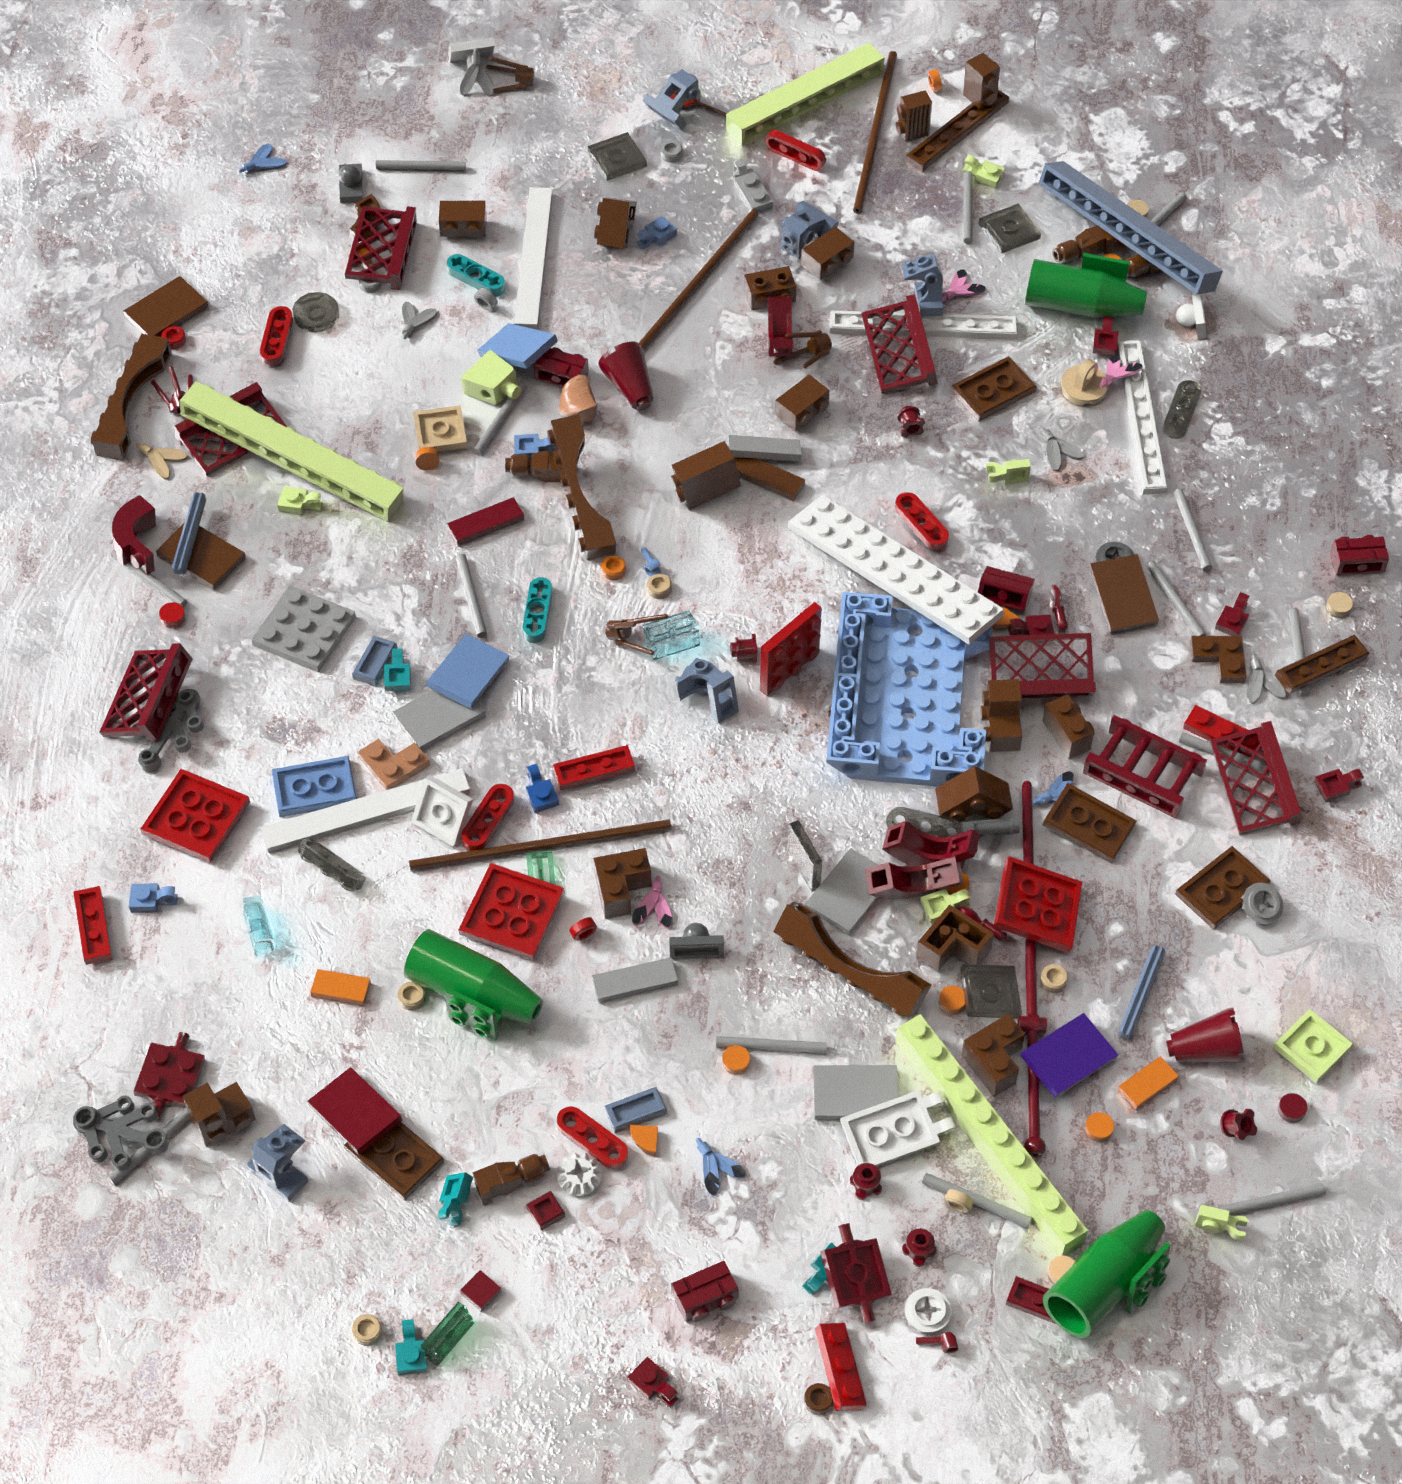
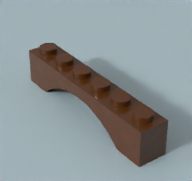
(147, 360)
(595, 531)
(804, 929)

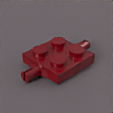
(169, 1074)
(856, 1273)

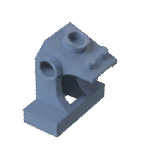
(670, 108)
(798, 230)
(929, 271)
(705, 679)
(273, 1163)

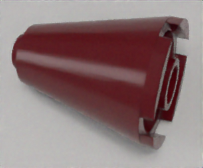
(629, 374)
(1209, 1040)

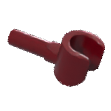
(946, 1339)

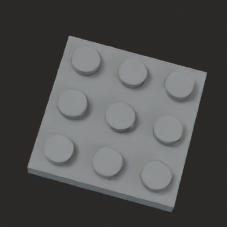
(303, 628)

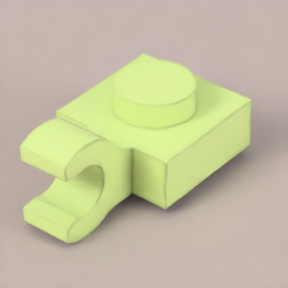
(985, 173)
(1012, 471)
(297, 499)
(937, 902)
(1217, 1220)

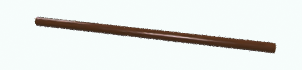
(875, 131)
(698, 279)
(542, 844)

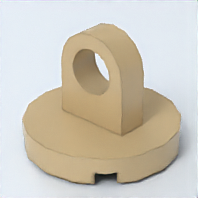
(1082, 383)

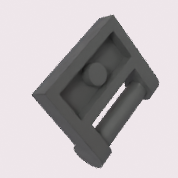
(995, 826)

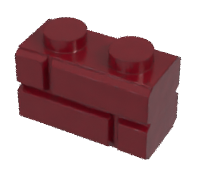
(559, 367)
(1359, 555)
(1006, 588)
(705, 1292)

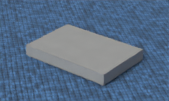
(435, 718)
(844, 893)
(851, 1088)

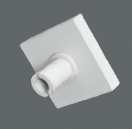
(463, 50)
(441, 810)

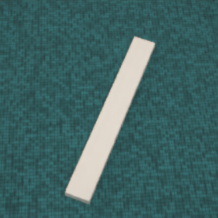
(533, 257)
(935, 326)
(1142, 420)
(353, 813)

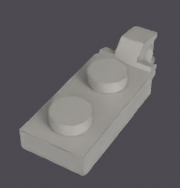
(751, 187)

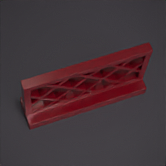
(400, 252)
(918, 337)
(189, 430)
(1047, 688)
(160, 696)
(1278, 778)

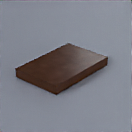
(166, 307)
(993, 388)
(210, 558)
(1123, 593)
(1089, 823)
(1219, 886)
(400, 1160)

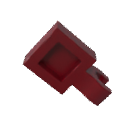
(1105, 340)
(1234, 619)
(1031, 626)
(1337, 785)
(651, 1381)

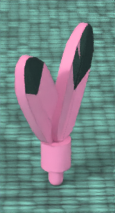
(958, 288)
(1116, 372)
(655, 901)

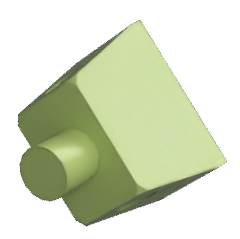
(490, 380)

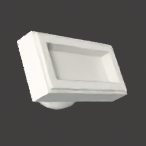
(1190, 314)

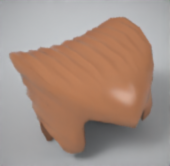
(578, 399)

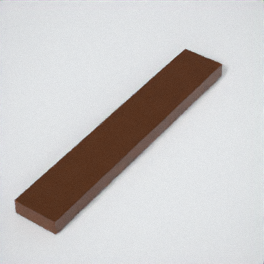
(953, 132)

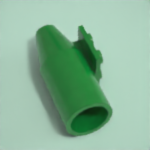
(1090, 291)
(474, 985)
(1112, 1267)

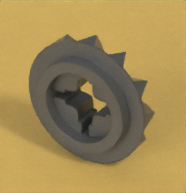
(1108, 551)

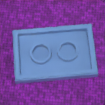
(519, 345)
(467, 671)
(313, 785)

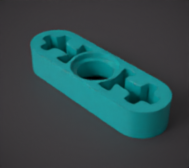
(470, 267)
(542, 618)

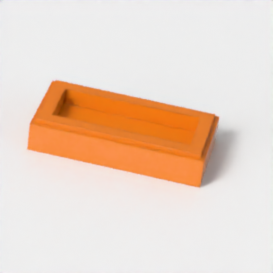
(340, 987)
(1148, 1083)

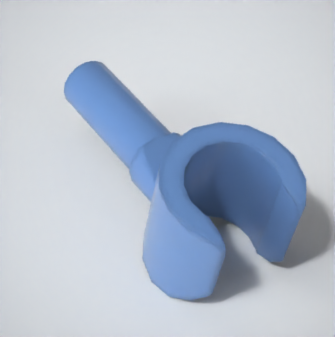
(652, 565)

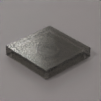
(617, 156)
(1009, 228)
(804, 855)
(990, 991)

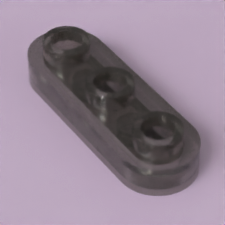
(1182, 409)
(938, 823)
(331, 864)

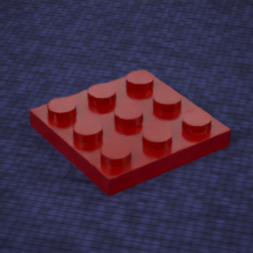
(790, 649)
(195, 815)
(1038, 904)
(511, 911)

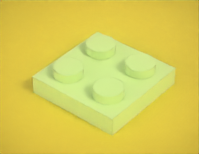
(1312, 1045)

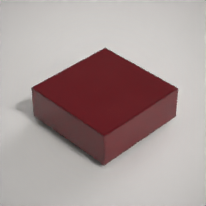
(545, 1210)
(480, 1290)

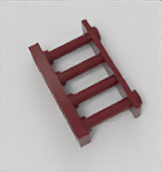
(1135, 786)

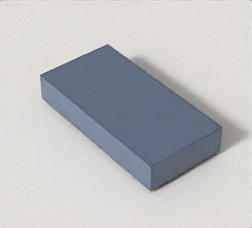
(371, 665)
(635, 1109)

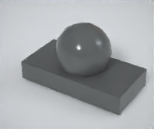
(350, 183)
(696, 943)

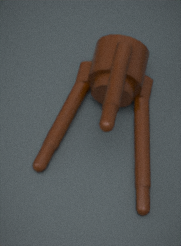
(524, 74)
(818, 344)
(621, 630)

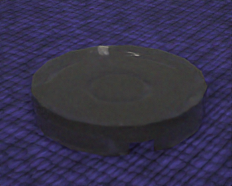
(315, 311)

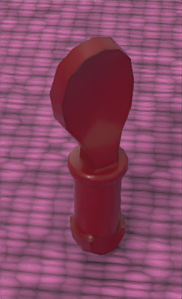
(1058, 609)
(998, 933)

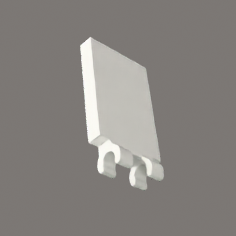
(895, 1128)

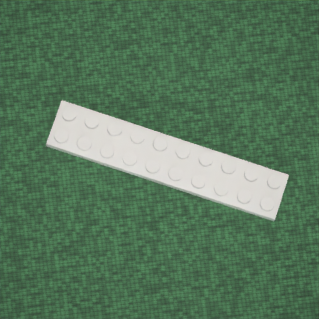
(896, 569)

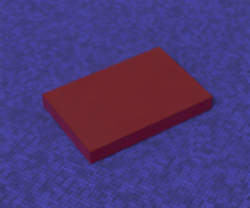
(354, 1110)

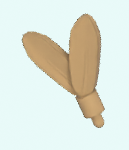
(158, 456)

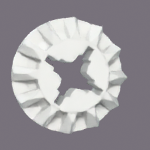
(571, 1183)
(936, 1301)

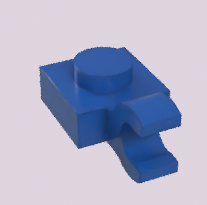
(540, 793)

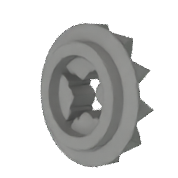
(1271, 899)

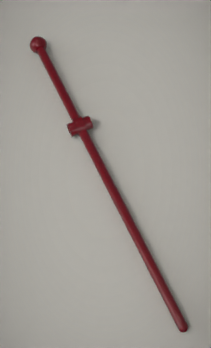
(1031, 1023)

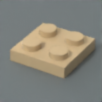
(440, 428)

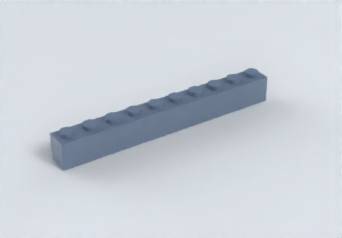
(1130, 227)

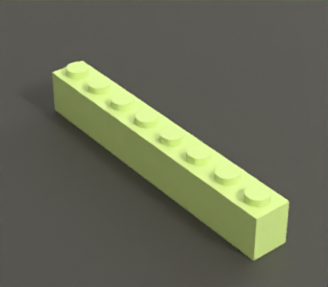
(804, 94)

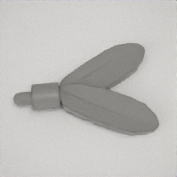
(475, 72)
(411, 321)
(1056, 446)
(1262, 678)

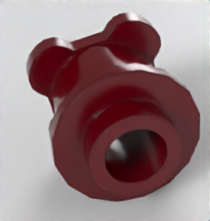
(911, 422)
(744, 649)
(1238, 1124)
(863, 1186)
(918, 1252)

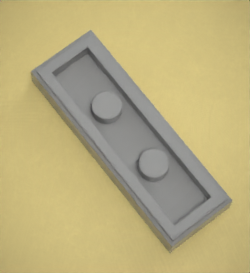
(765, 448)
(634, 980)

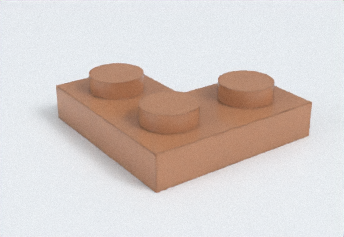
(393, 769)

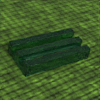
(539, 855)
(447, 1333)

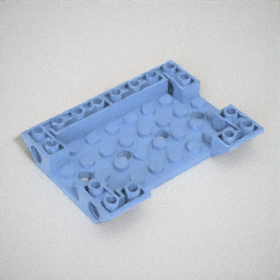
(874, 693)

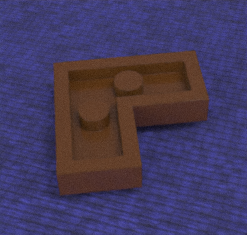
(1225, 651)

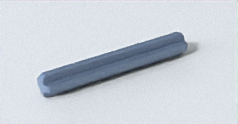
(188, 533)
(1141, 992)

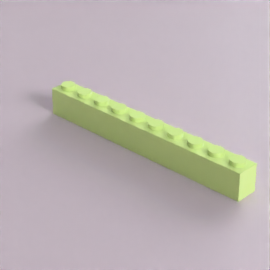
(292, 451)
(991, 1137)

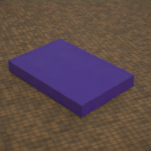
(1069, 1055)

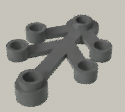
(186, 702)
(117, 1129)

